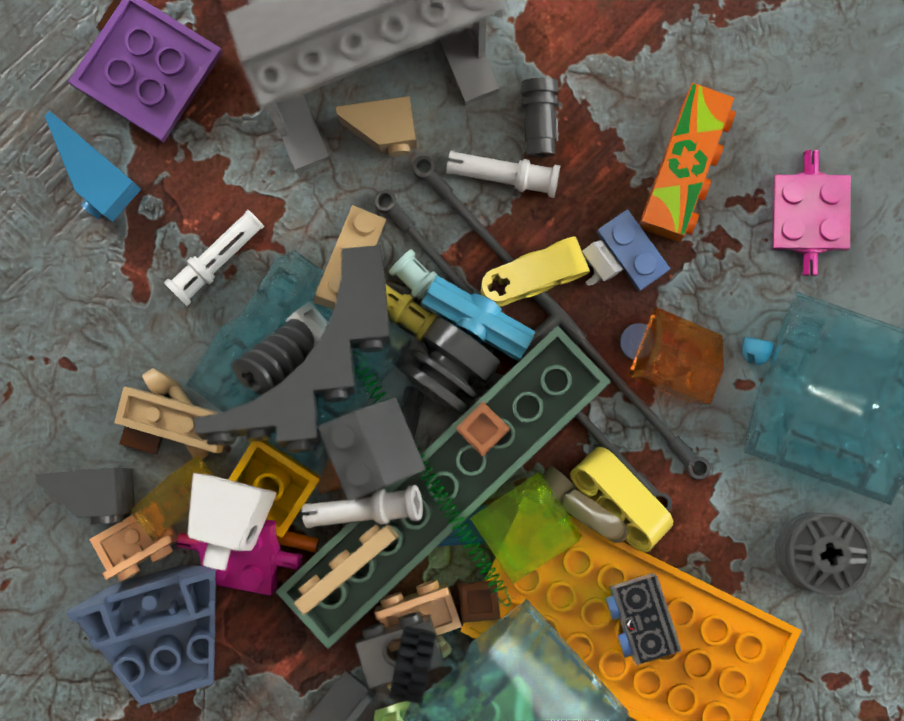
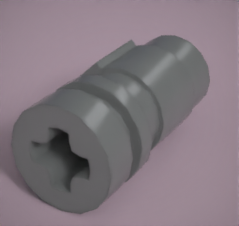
(540, 118)

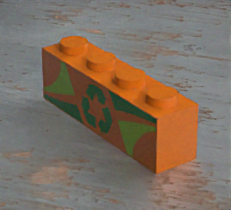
(686, 163)

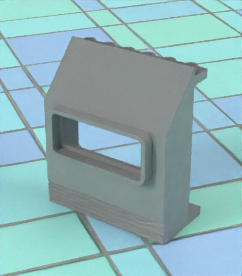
(311, 43)

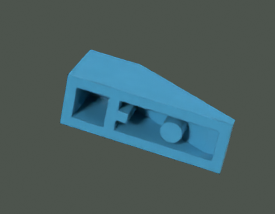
(92, 175)

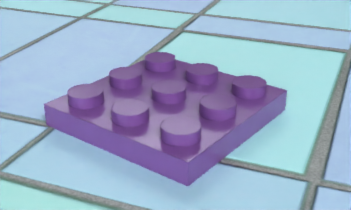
(145, 67)

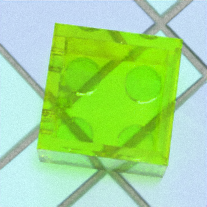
(526, 527)

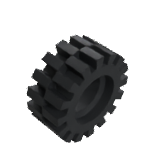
(412, 664)

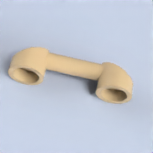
(163, 384)

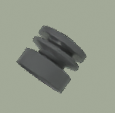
(449, 365)
(808, 536)

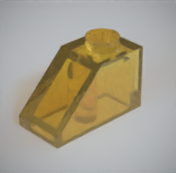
(169, 500)

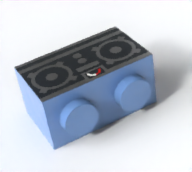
(643, 618)

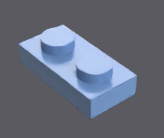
(633, 250)

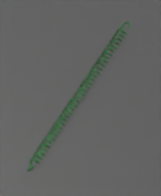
(438, 502)

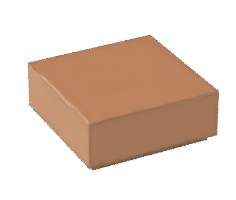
(482, 429)

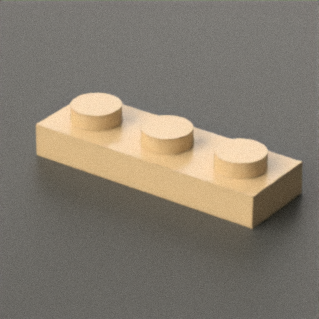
(359, 230)
(162, 417)
(344, 567)

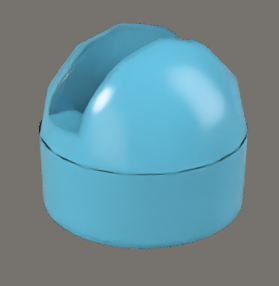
(756, 350)

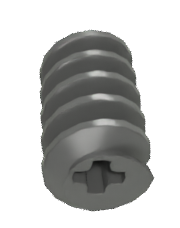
(274, 357)

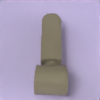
(584, 508)

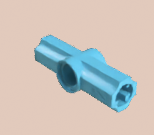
(478, 318)

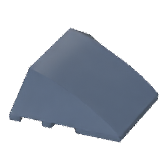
(156, 630)

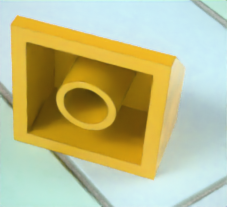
(276, 471)

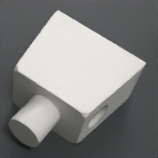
(226, 516)

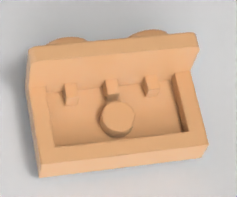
(127, 546)
(429, 599)

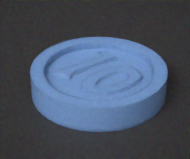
(631, 339)

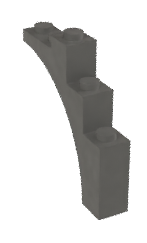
(327, 372)

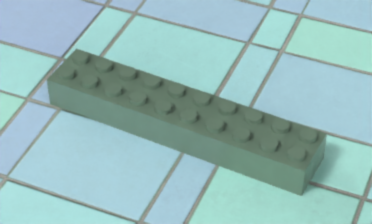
(533, 402)

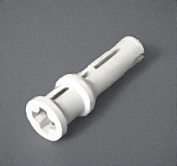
(521, 175)
(200, 271)
(378, 507)

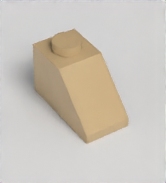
(382, 124)

